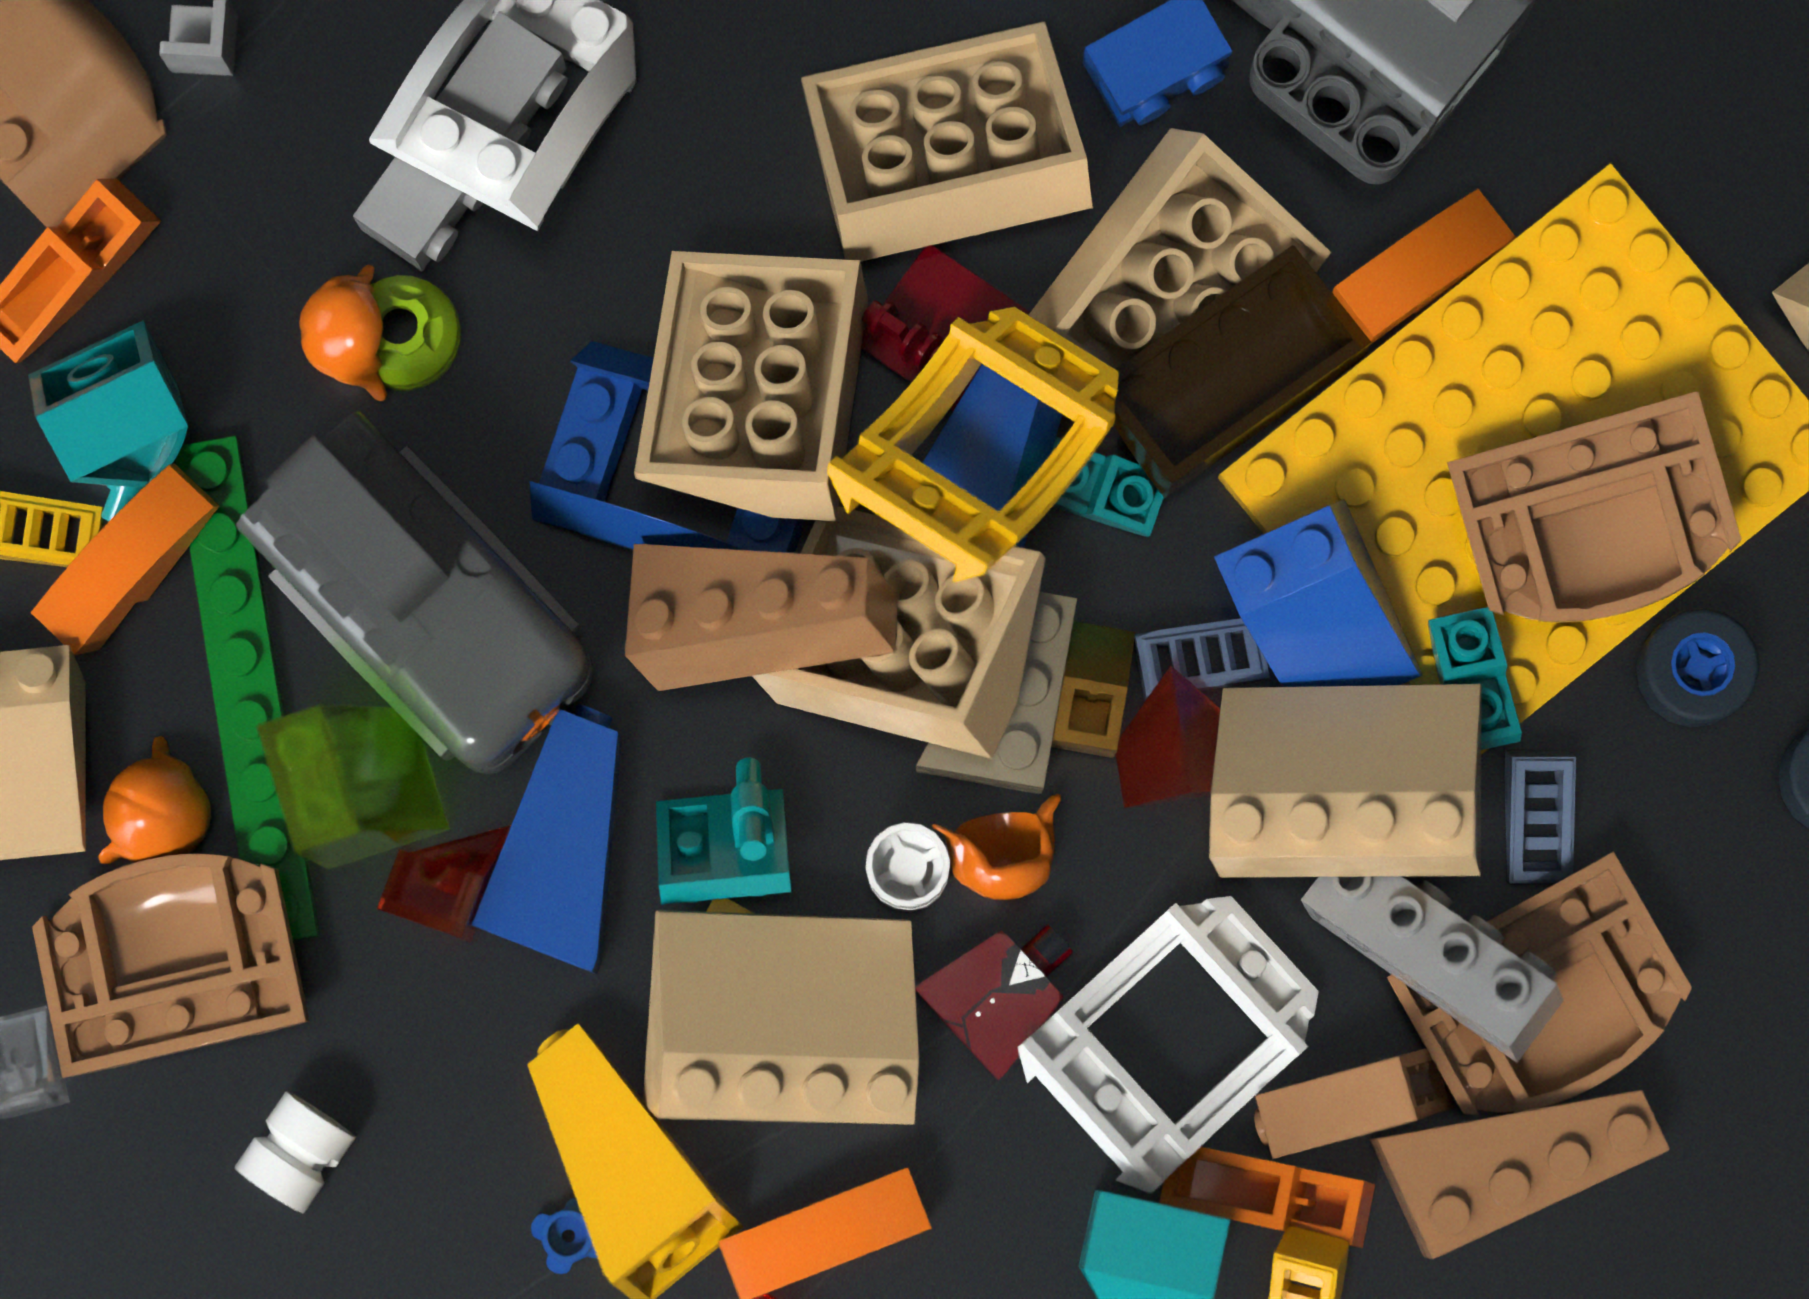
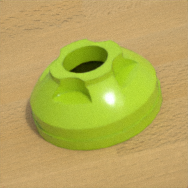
(437, 335)

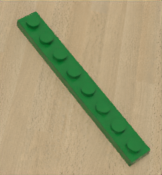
(243, 671)

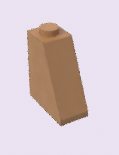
(1351, 1103)

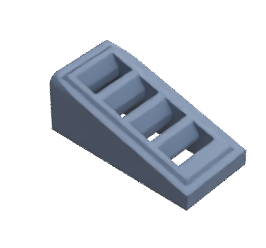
(1149, 665)
(1563, 815)

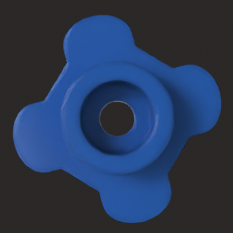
(550, 1232)

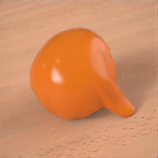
(344, 331)
(154, 809)
(1003, 852)

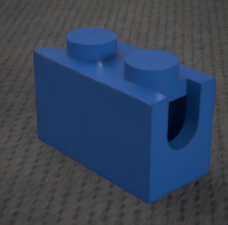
(1157, 59)

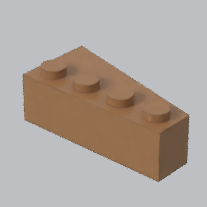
(751, 613)
(1501, 1168)

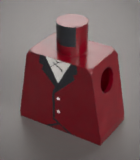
(998, 995)

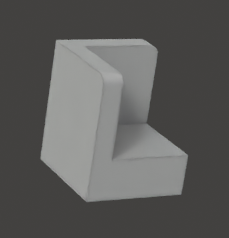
(201, 39)

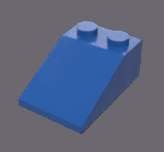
(1318, 604)

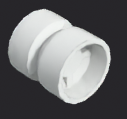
(907, 867)
(295, 1152)

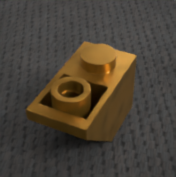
(1093, 689)

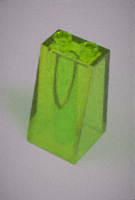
(351, 782)

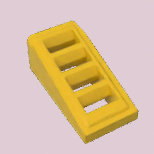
(90, 525)
(1311, 1260)

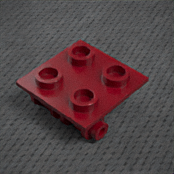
(921, 309)

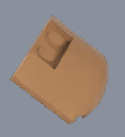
(68, 104)
(1597, 513)
(168, 961)
(1614, 987)

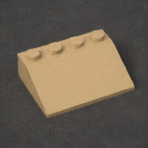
(947, 142)
(1168, 249)
(754, 381)
(955, 642)
(42, 753)
(1348, 781)
(782, 1019)

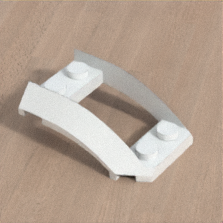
(483, 160)
(1110, 1100)

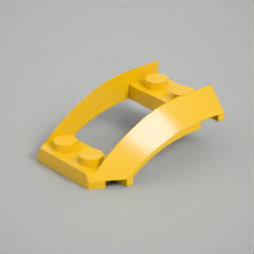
(931, 507)

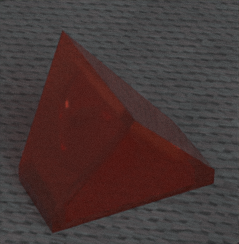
(1169, 745)
(443, 883)

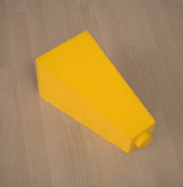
(633, 1182)

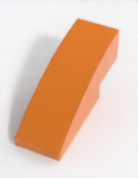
(70, 265)
(1423, 265)
(125, 561)
(1270, 1194)
(824, 1234)

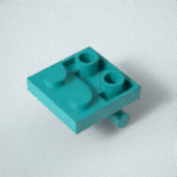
(724, 842)

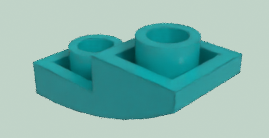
(1113, 494)
(1471, 652)

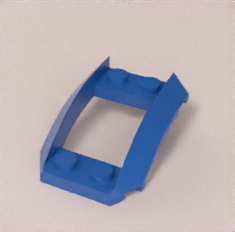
(587, 455)

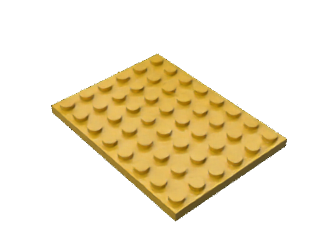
(1546, 335)

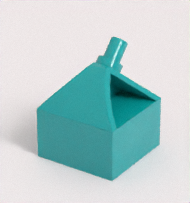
(112, 413)
(1150, 1250)

